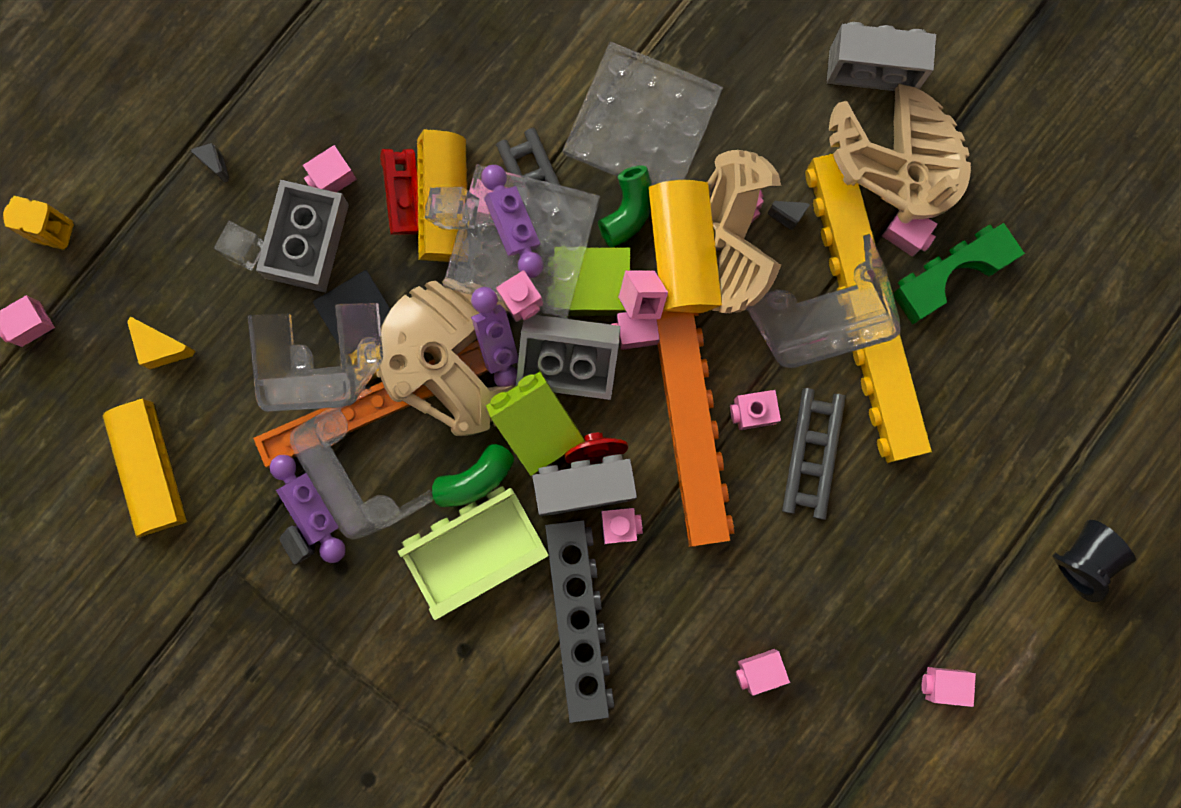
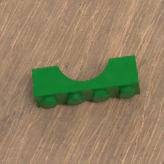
(988, 254)

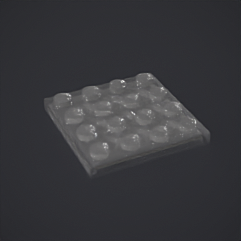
(642, 116)
(562, 224)

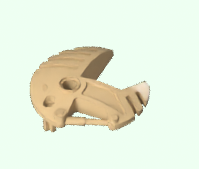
(928, 161)
(742, 268)
(442, 325)

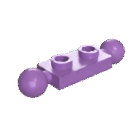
(512, 220)
(494, 336)
(307, 508)

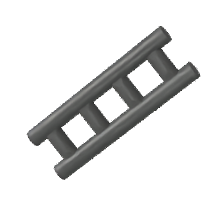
(533, 146)
(804, 436)

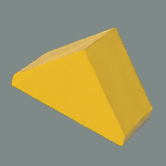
(154, 347)

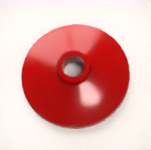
(595, 448)

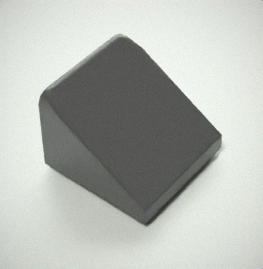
(213, 159)
(788, 212)
(296, 545)

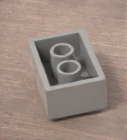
(880, 57)
(302, 236)
(570, 354)
(584, 485)

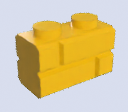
(38, 222)

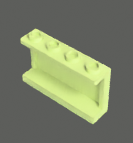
(473, 551)

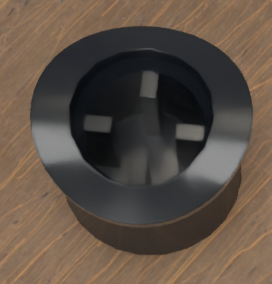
(1094, 560)

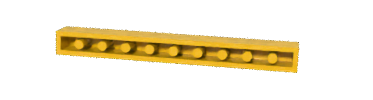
(884, 364)

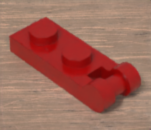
(401, 190)

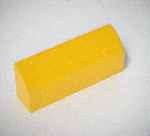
(439, 164)
(685, 245)
(144, 467)

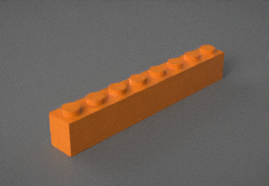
(693, 430)

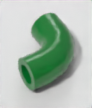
(633, 210)
(476, 481)

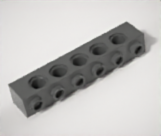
(580, 705)

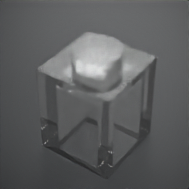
(452, 208)
(239, 245)

